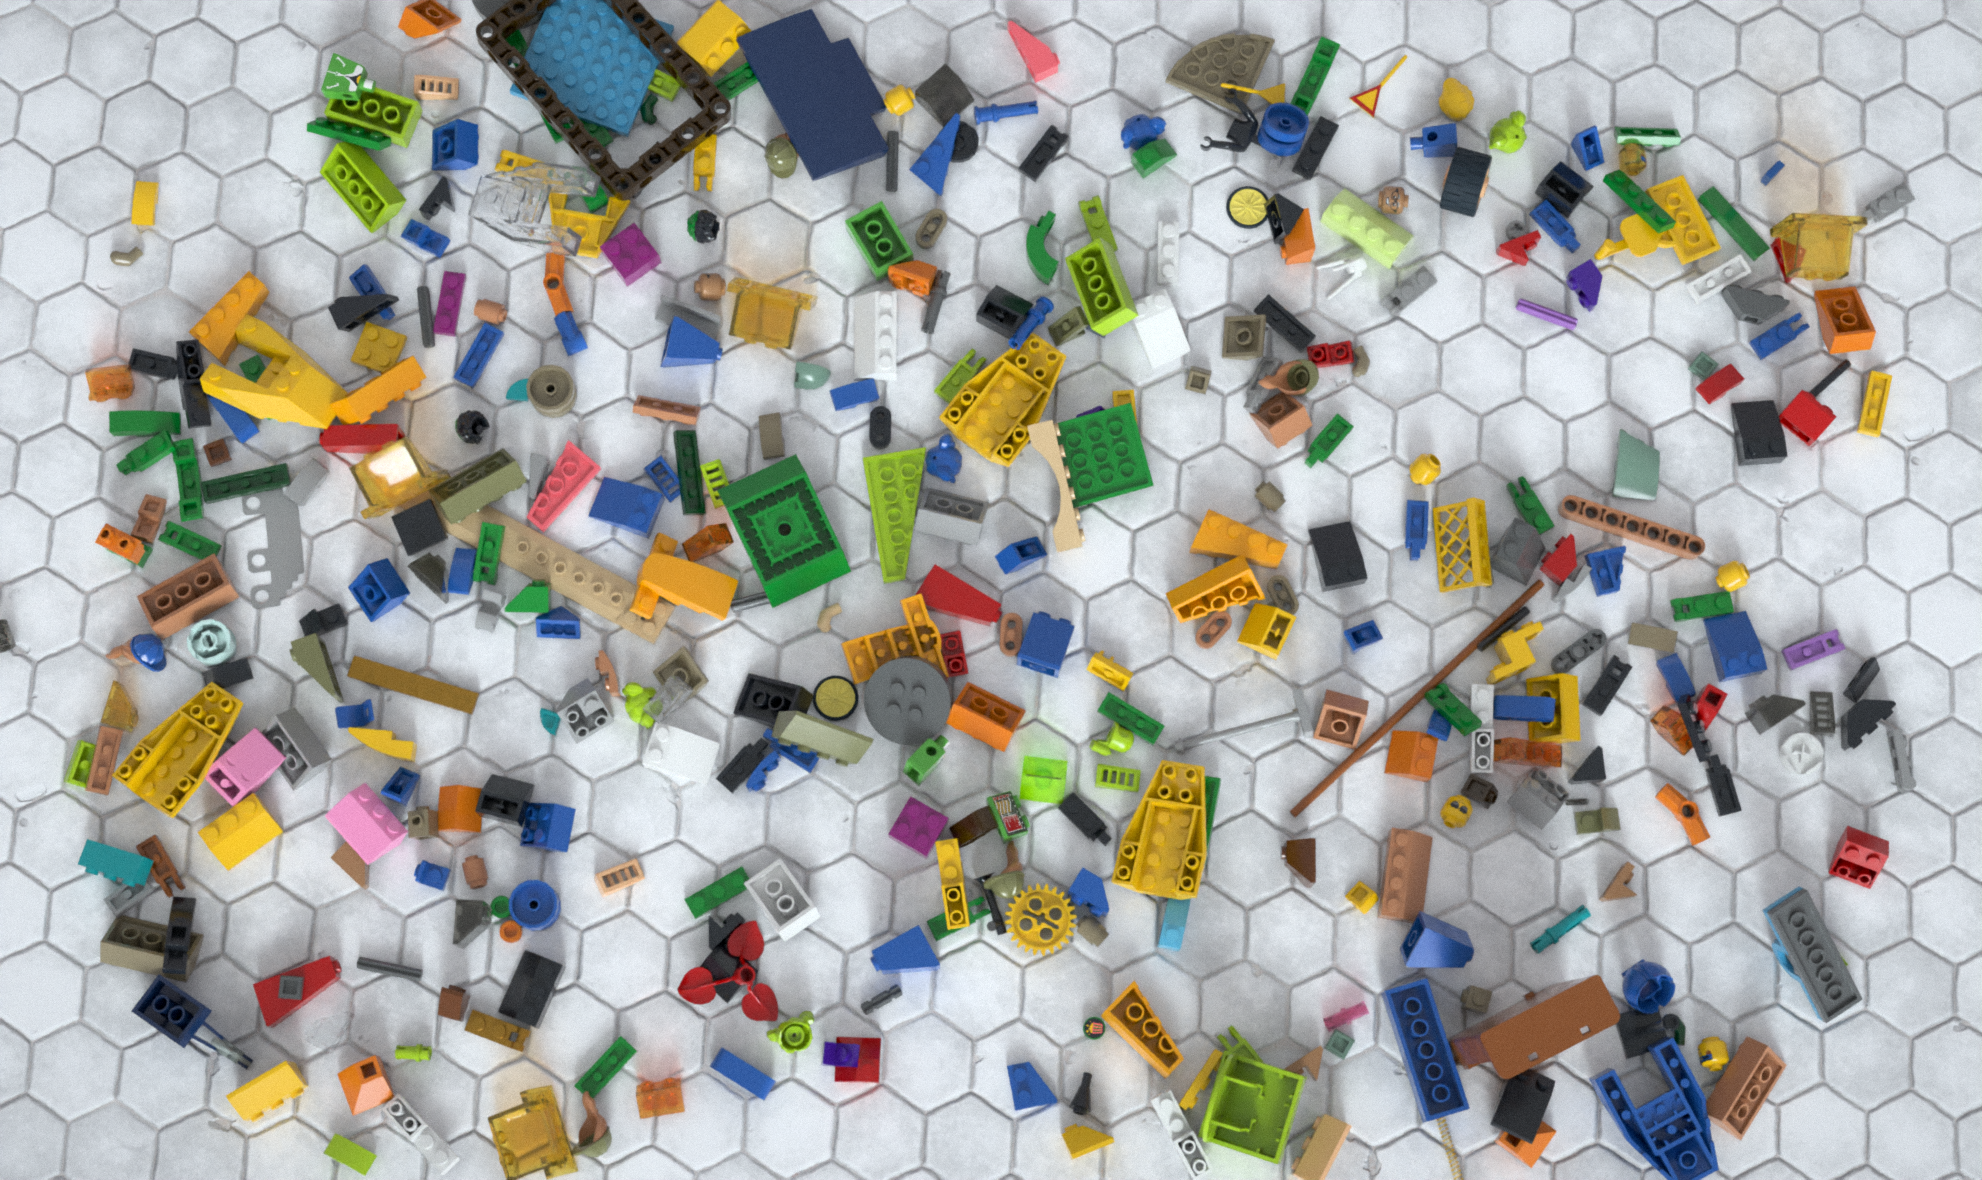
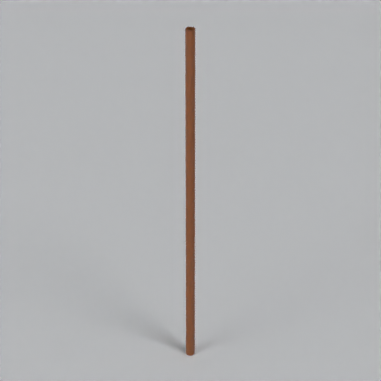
(1411, 703)

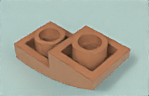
(606, 668)

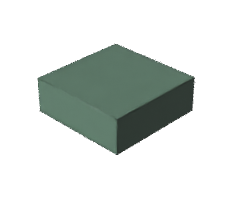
(1703, 366)
(1339, 1044)

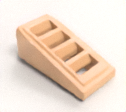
(436, 95)
(604, 891)

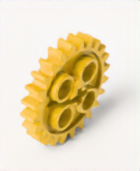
(1031, 938)

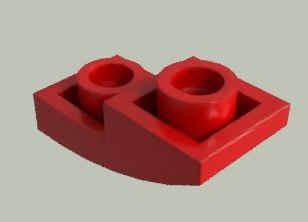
(1331, 355)
(1719, 383)
(953, 653)

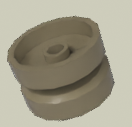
(540, 392)

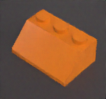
(985, 716)

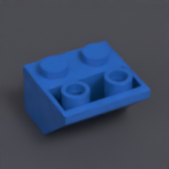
(547, 827)
(1089, 891)

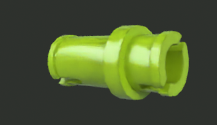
(416, 1052)

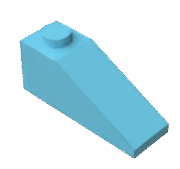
(1174, 924)

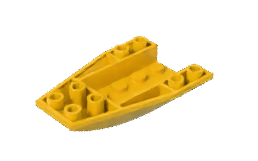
(1004, 399)
(180, 751)
(1167, 836)

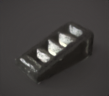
(1814, 720)

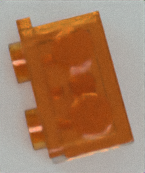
(110, 383)
(660, 1098)

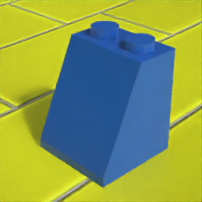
(1045, 644)
(1436, 944)
(905, 954)

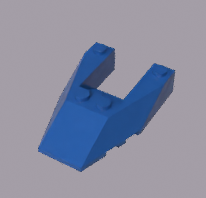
(1670, 1128)

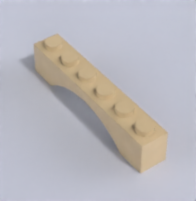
(1066, 531)

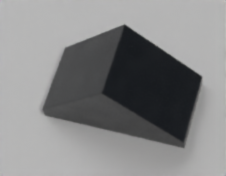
(1591, 770)

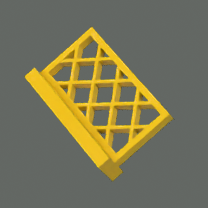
(1478, 545)

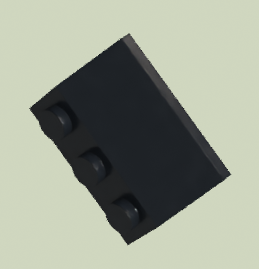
(532, 989)

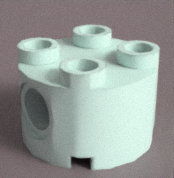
(211, 643)

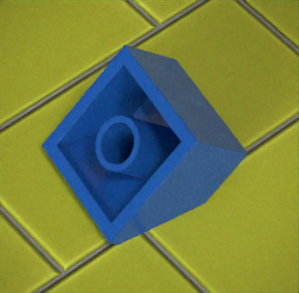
(455, 146)
(378, 589)

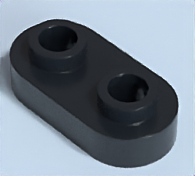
(880, 426)

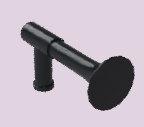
(997, 923)

